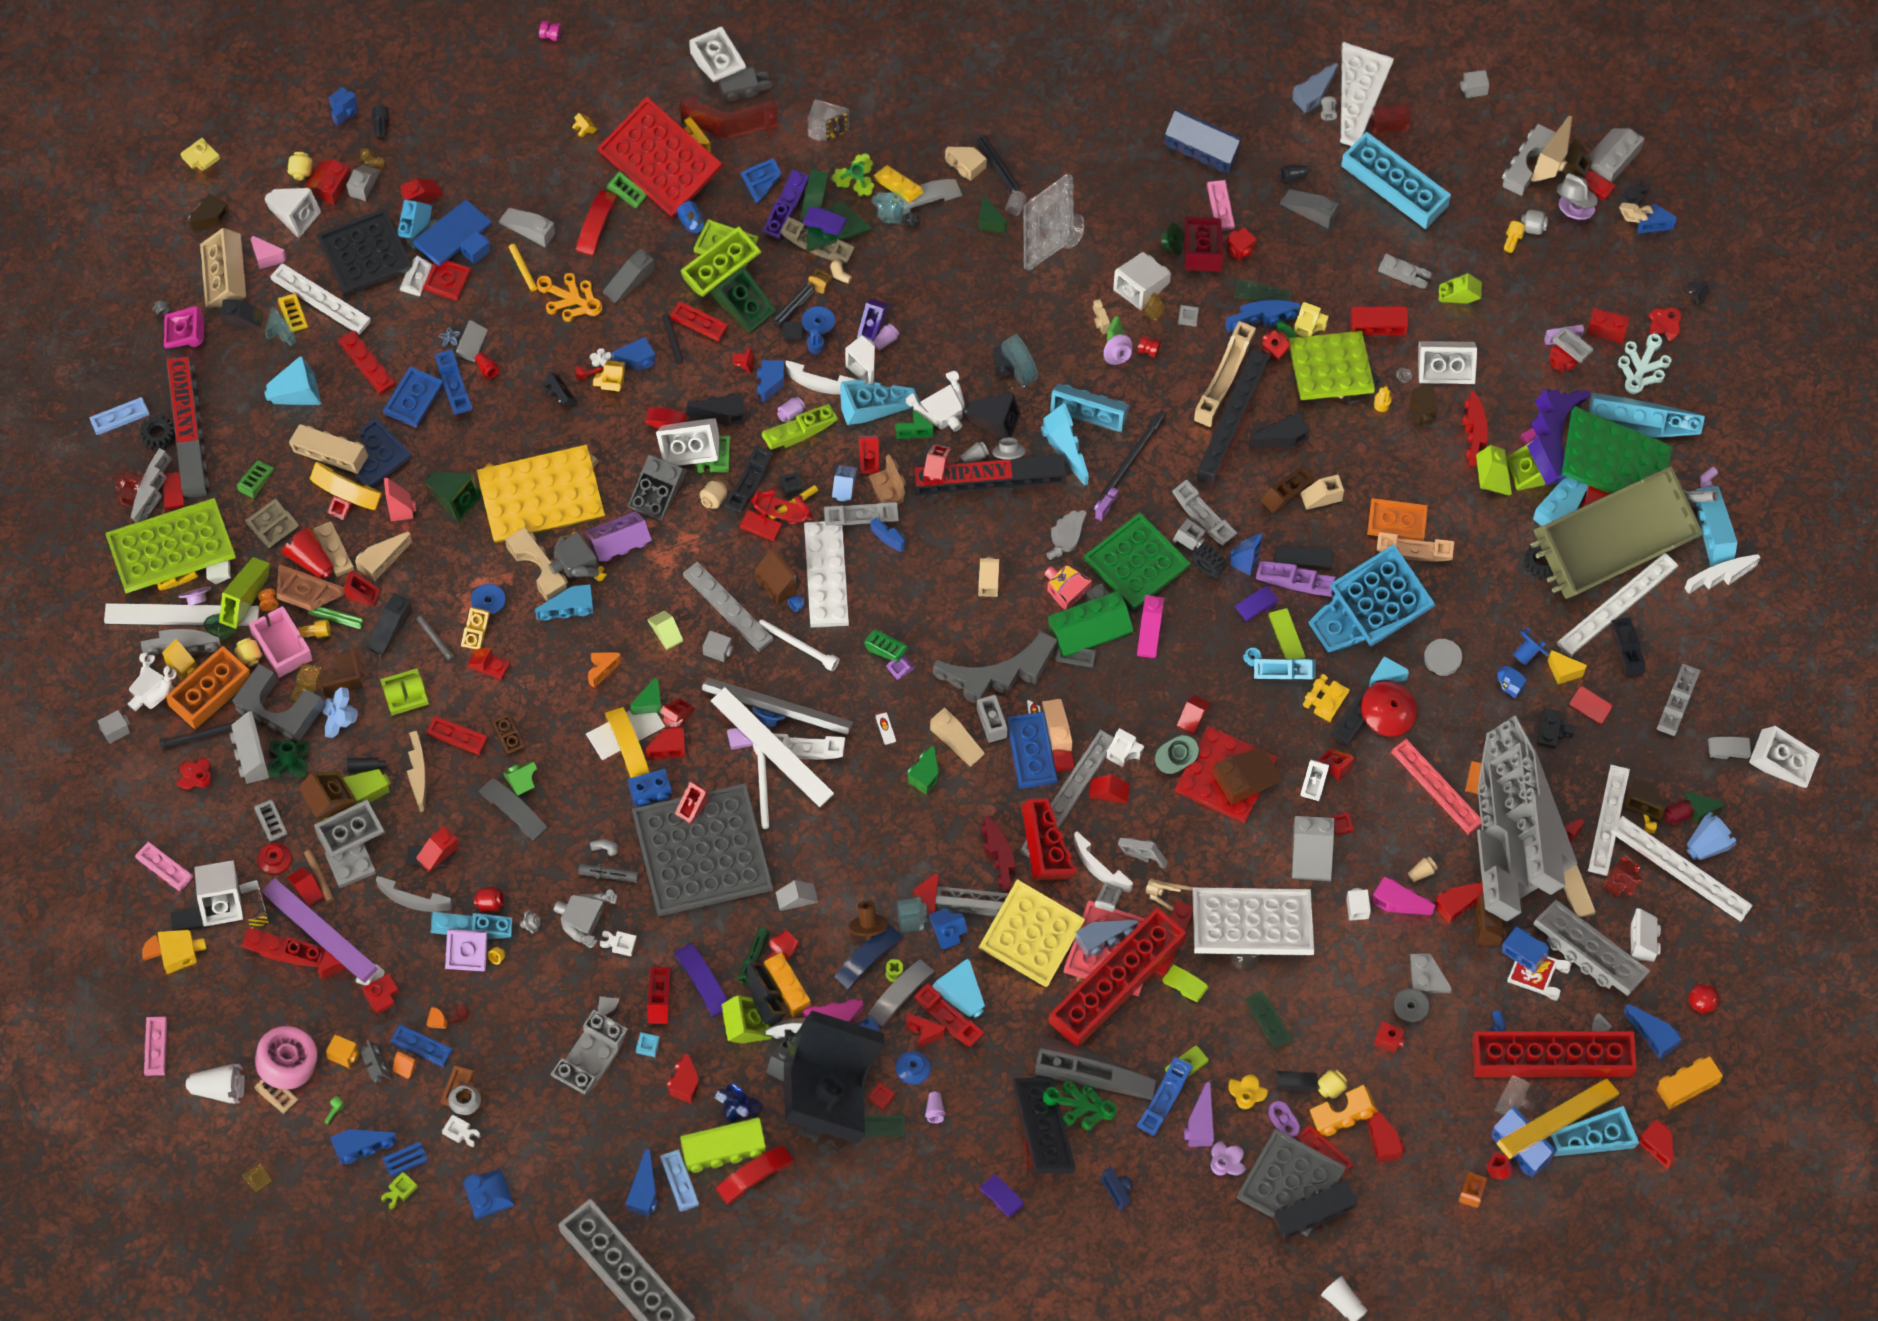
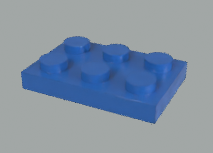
(413, 397)

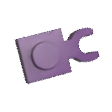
(1103, 507)

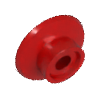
(277, 865)

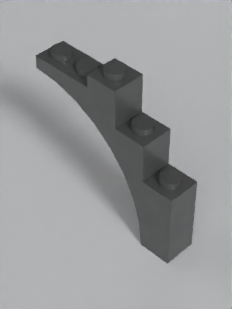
(1002, 676)

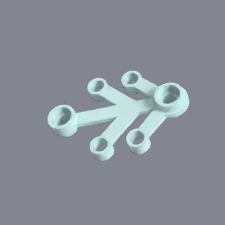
(1642, 365)

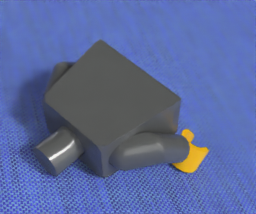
(575, 558)

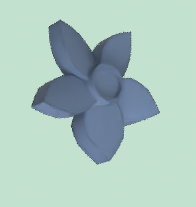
(450, 337)

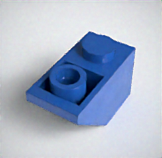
(771, 378)

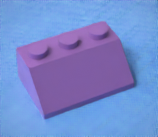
(618, 536)

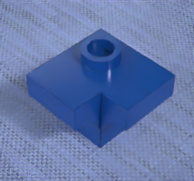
(343, 105)
(947, 927)

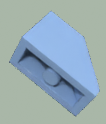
(844, 483)

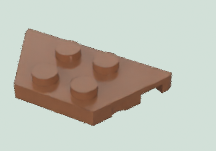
(305, 589)

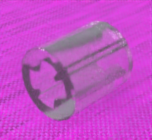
(1015, 203)

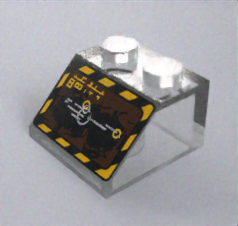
(827, 121)

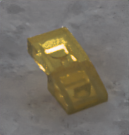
(306, 679)

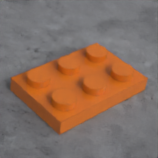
(1398, 518)

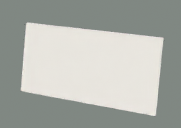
(605, 741)

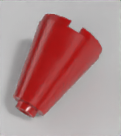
(309, 554)

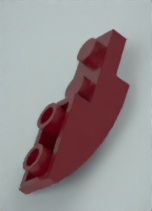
(1000, 851)

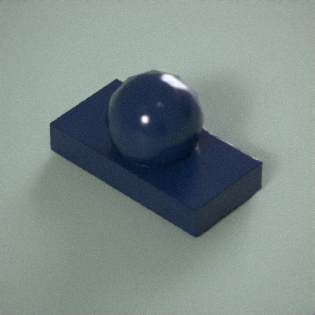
(1117, 1188)

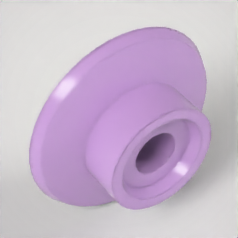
(1118, 349)
(195, 596)

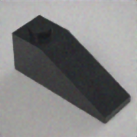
(389, 624)

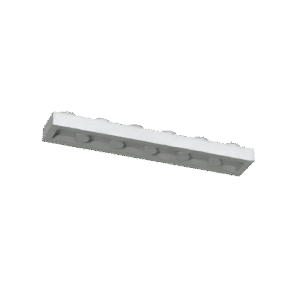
(728, 607)

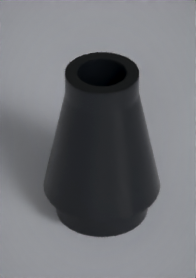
(1293, 172)

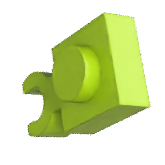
(400, 1188)

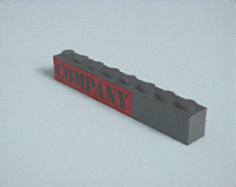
(187, 428)

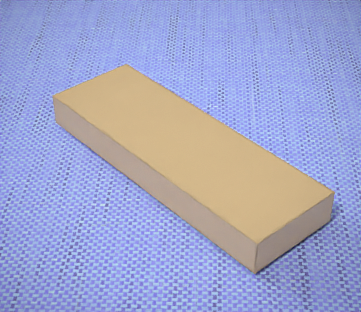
(1577, 893)

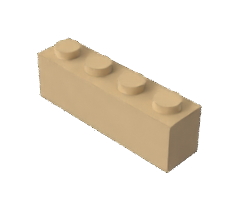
(328, 448)

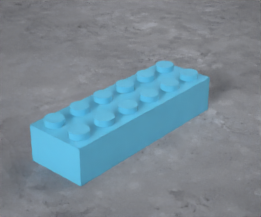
(1395, 180)

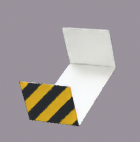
(247, 887)

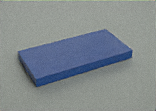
(445, 236)
(1031, 750)

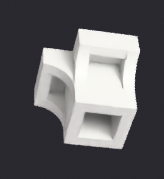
(1124, 748)

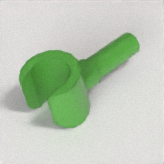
(338, 1105)

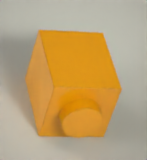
(342, 1051)

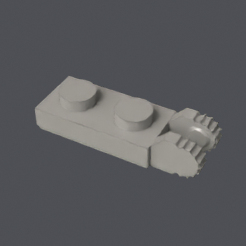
(1404, 271)

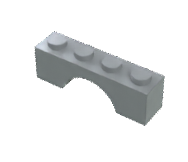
(1519, 175)

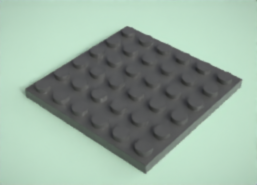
(705, 860)

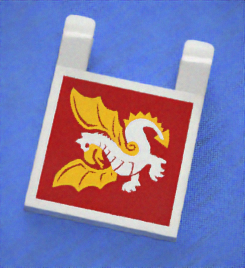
(1541, 978)

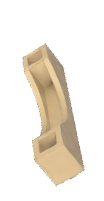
(1219, 387)

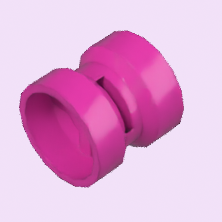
(550, 30)

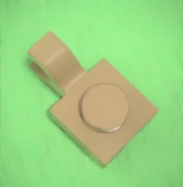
(1633, 213)

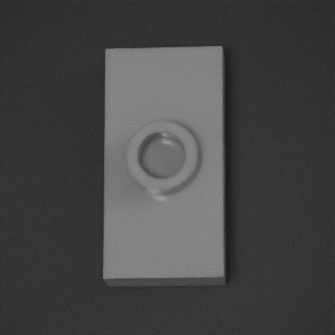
(1573, 344)
(1108, 897)

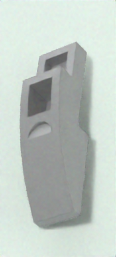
(191, 640)

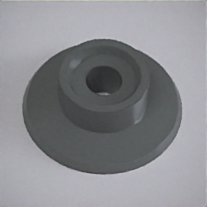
(1414, 998)

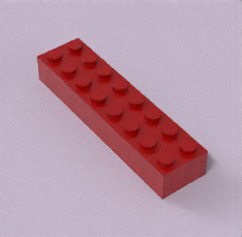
(1117, 977)
(1553, 1053)

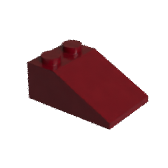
(1203, 244)

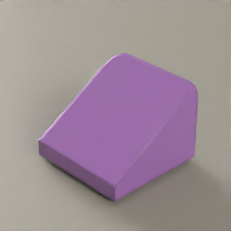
(900, 668)

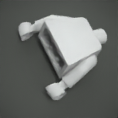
(943, 407)
(150, 685)

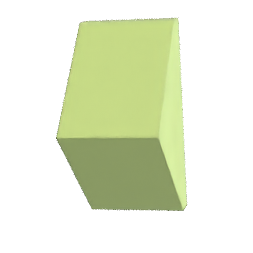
(666, 629)

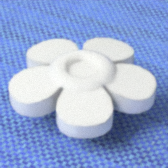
(600, 358)

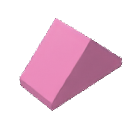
(266, 253)

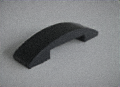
(750, 480)

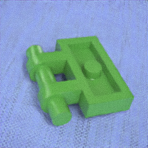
(722, 463)

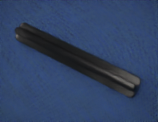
(998, 164)

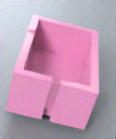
(280, 642)

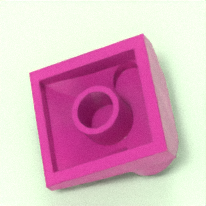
(184, 328)

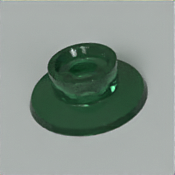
(217, 629)

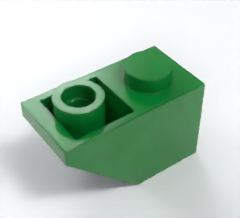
(925, 772)

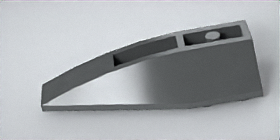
(1086, 1067)

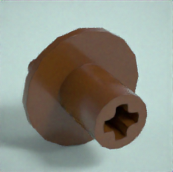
(868, 921)

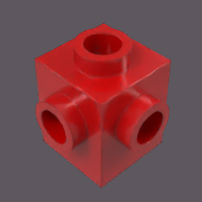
(1275, 351)

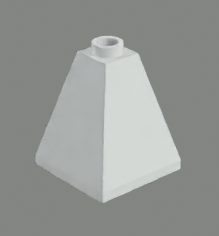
(294, 208)

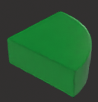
(1285, 329)

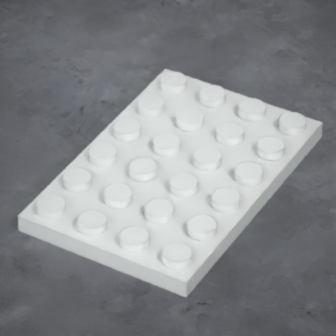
(1252, 921)

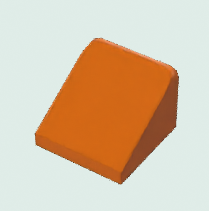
(404, 1065)

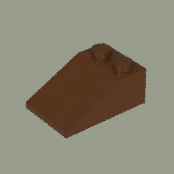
(1245, 774)

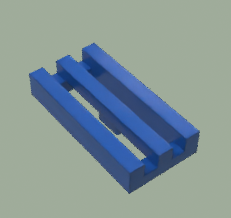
(417, 1146)

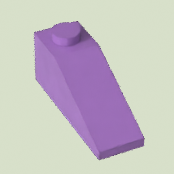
(1200, 1124)

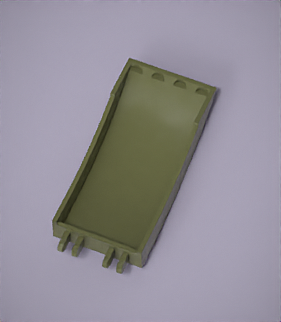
(1617, 533)

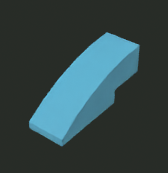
(1285, 668)

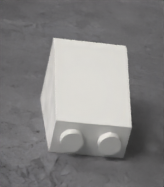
(1140, 279)
(216, 888)

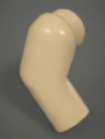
(837, 272)

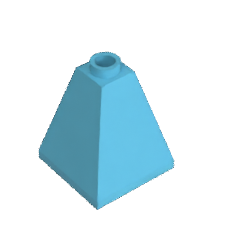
(294, 385)
(961, 990)

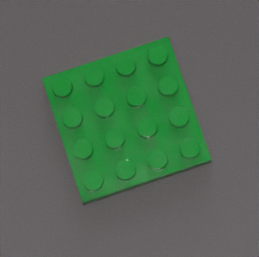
(1136, 561)

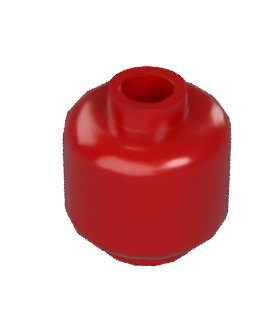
(489, 899)

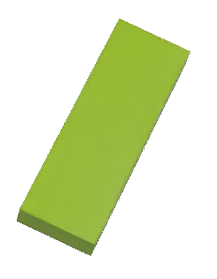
(1286, 634)

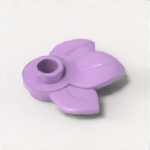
(1229, 1157)

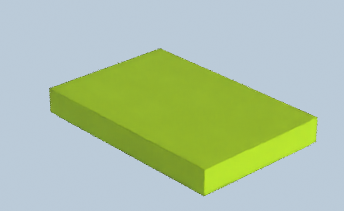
(713, 233)

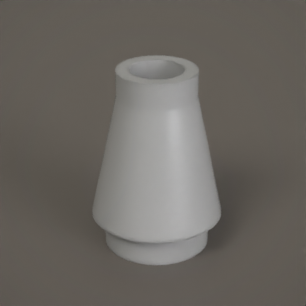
(976, 452)

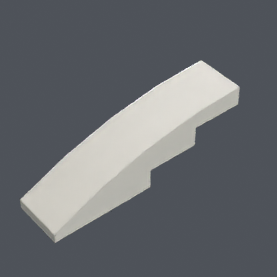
(1727, 571)

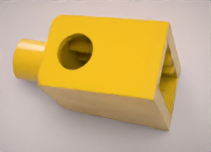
(179, 949)

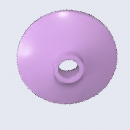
(1574, 210)

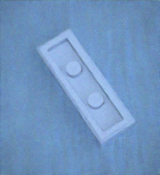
(119, 416)
(679, 1180)

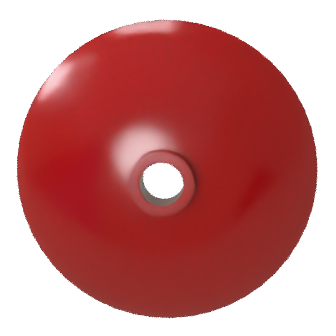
(1381, 715)

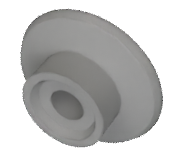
(1008, 449)

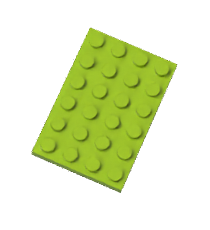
(170, 545)

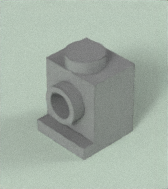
(1190, 535)

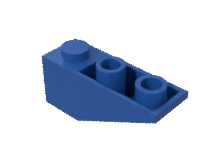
(358, 1143)

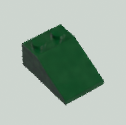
(743, 300)

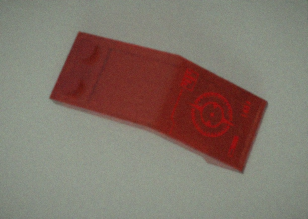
(732, 123)

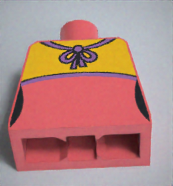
(1067, 585)

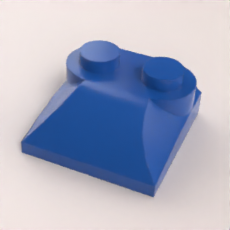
(488, 1193)

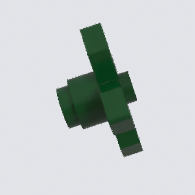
(288, 756)

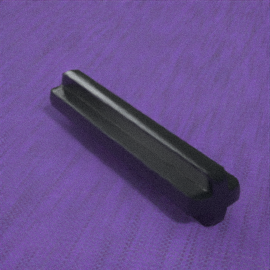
(793, 305)

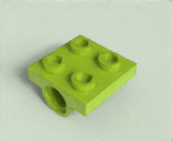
(404, 691)

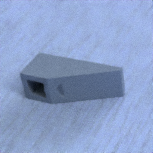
(1311, 92)
(1100, 935)

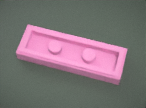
(1220, 203)
(164, 866)
(155, 1046)

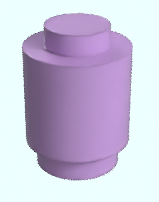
(790, 409)

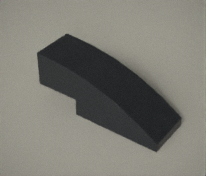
(1628, 646)
(765, 994)

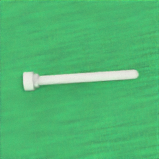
(829, 661)
(762, 787)

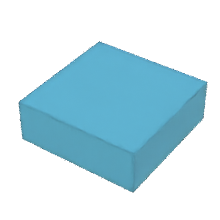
(647, 1044)

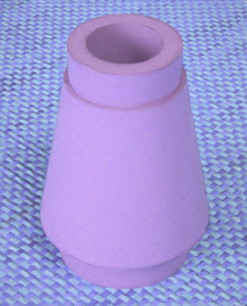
(886, 336)
(935, 1110)

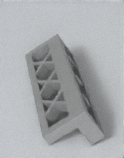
(970, 906)

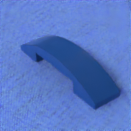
(453, 382)
(1165, 1096)

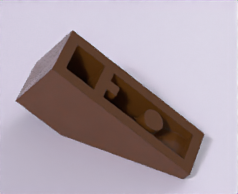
(1286, 489)

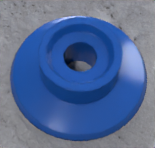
(821, 315)
(488, 592)
(767, 717)
(913, 1075)

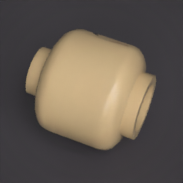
(713, 494)

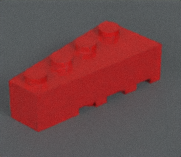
(1045, 842)

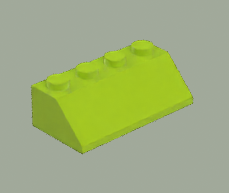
(720, 262)
(723, 1145)

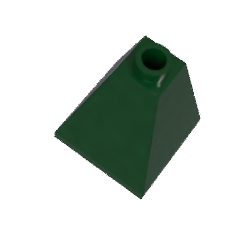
(454, 492)

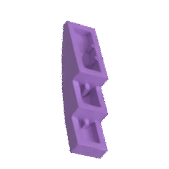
(1296, 579)

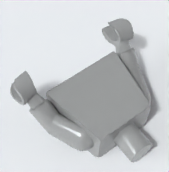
(582, 914)

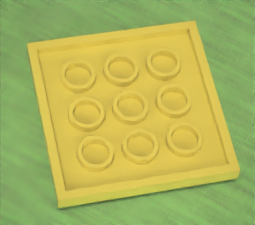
(1031, 933)

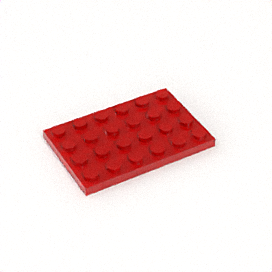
(659, 157)

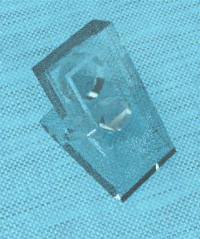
(277, 326)

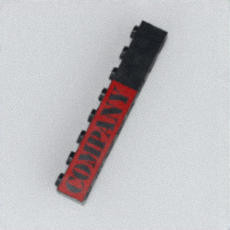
(1232, 417)
(993, 475)

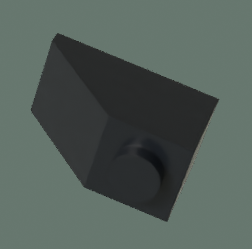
(240, 314)

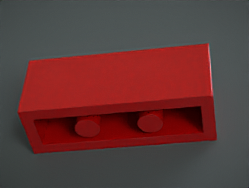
(1379, 320)

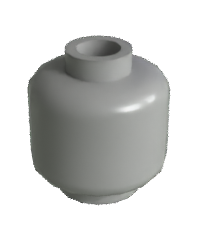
(1535, 222)

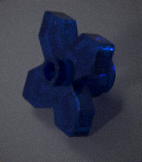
(737, 1103)

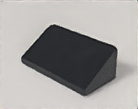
(1297, 1081)

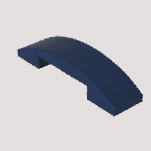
(866, 956)

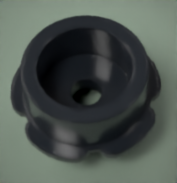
(911, 220)

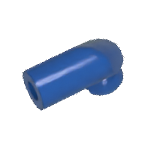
(1499, 1024)

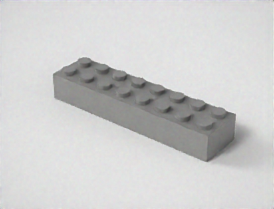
(621, 1266)

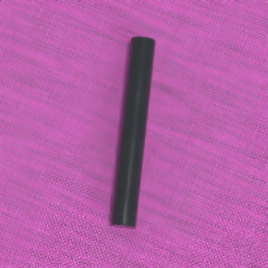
(672, 337)

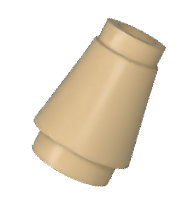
(1422, 869)

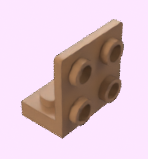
(888, 483)

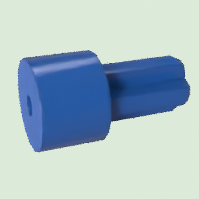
(815, 342)

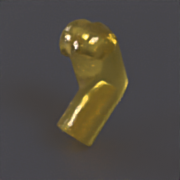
(369, 160)

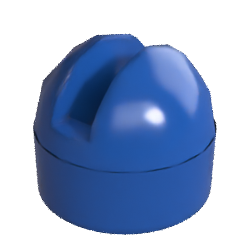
(796, 602)

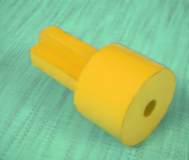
(1515, 233)
(1382, 400)
(319, 629)

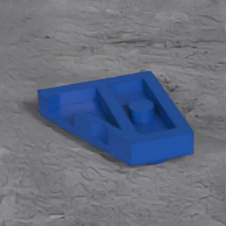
(761, 178)

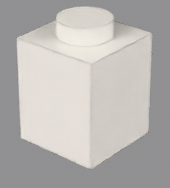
(1358, 904)

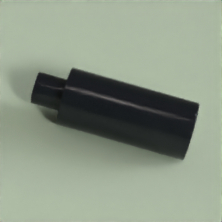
(365, 764)

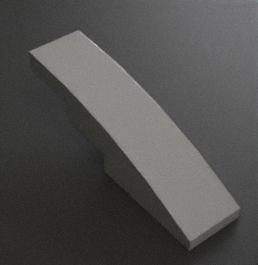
(148, 493)
(1678, 699)

